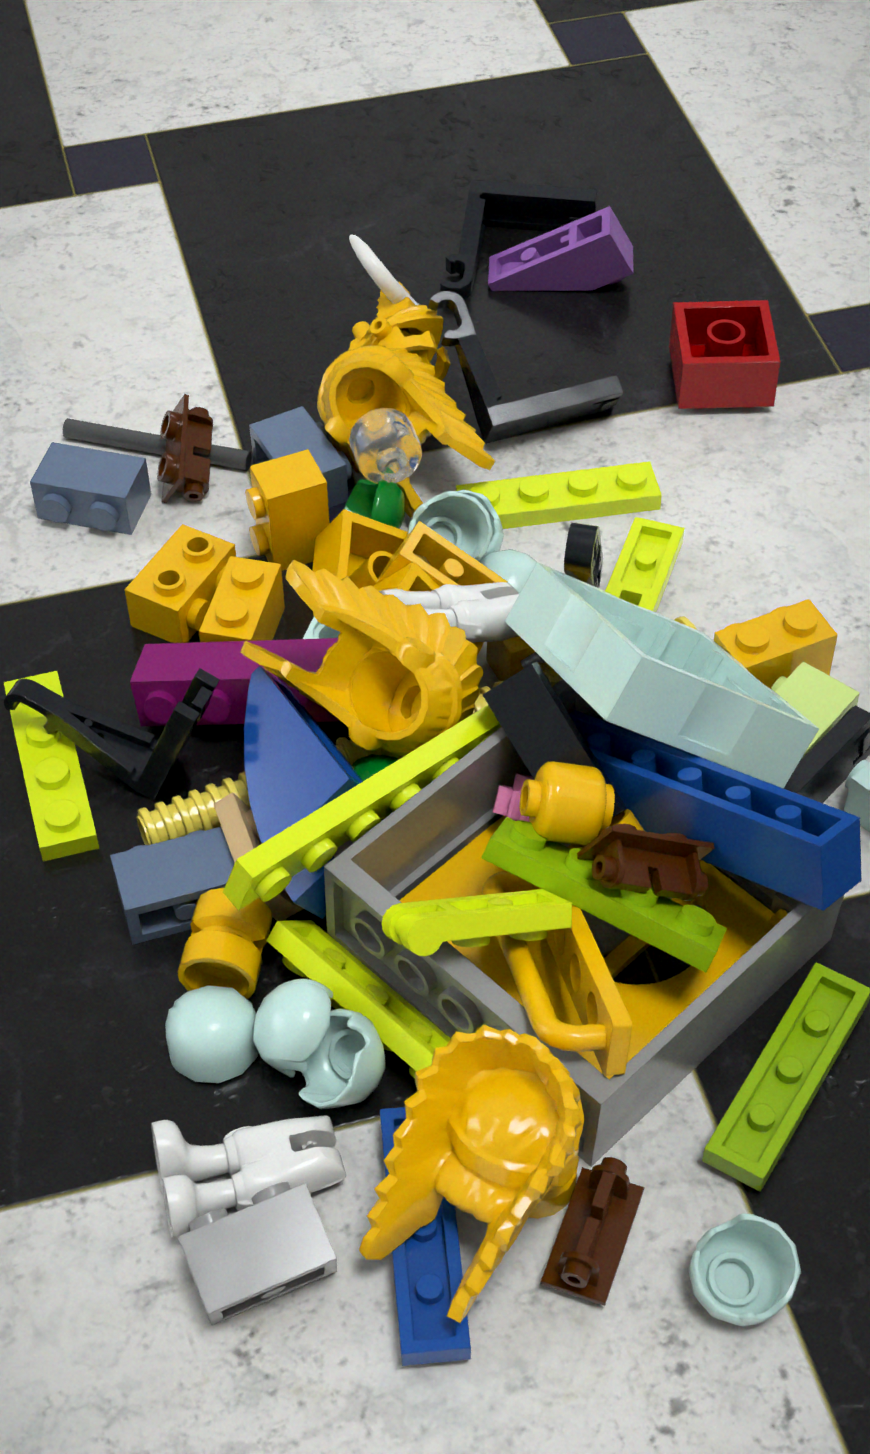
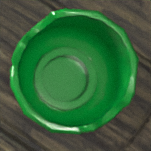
(378, 502)

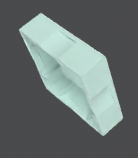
(659, 677)

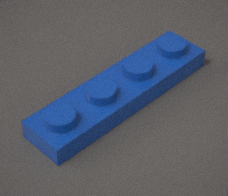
(427, 1278)

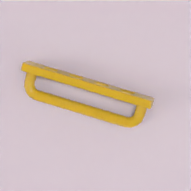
(603, 1014)

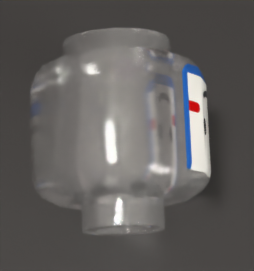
(385, 445)

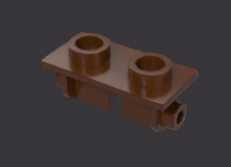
(178, 468)
(628, 855)
(594, 1232)

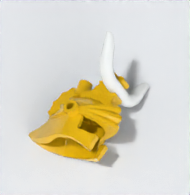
(400, 318)

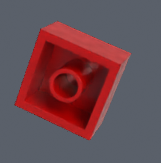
(724, 354)

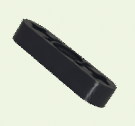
(584, 554)

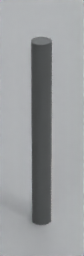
(148, 442)

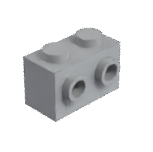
(257, 1251)

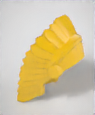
(399, 380)
(391, 672)
(486, 1133)

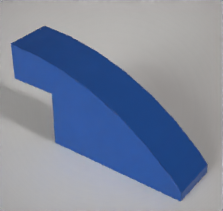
(290, 772)

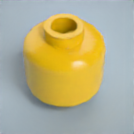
(568, 802)

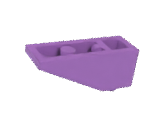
(568, 258)

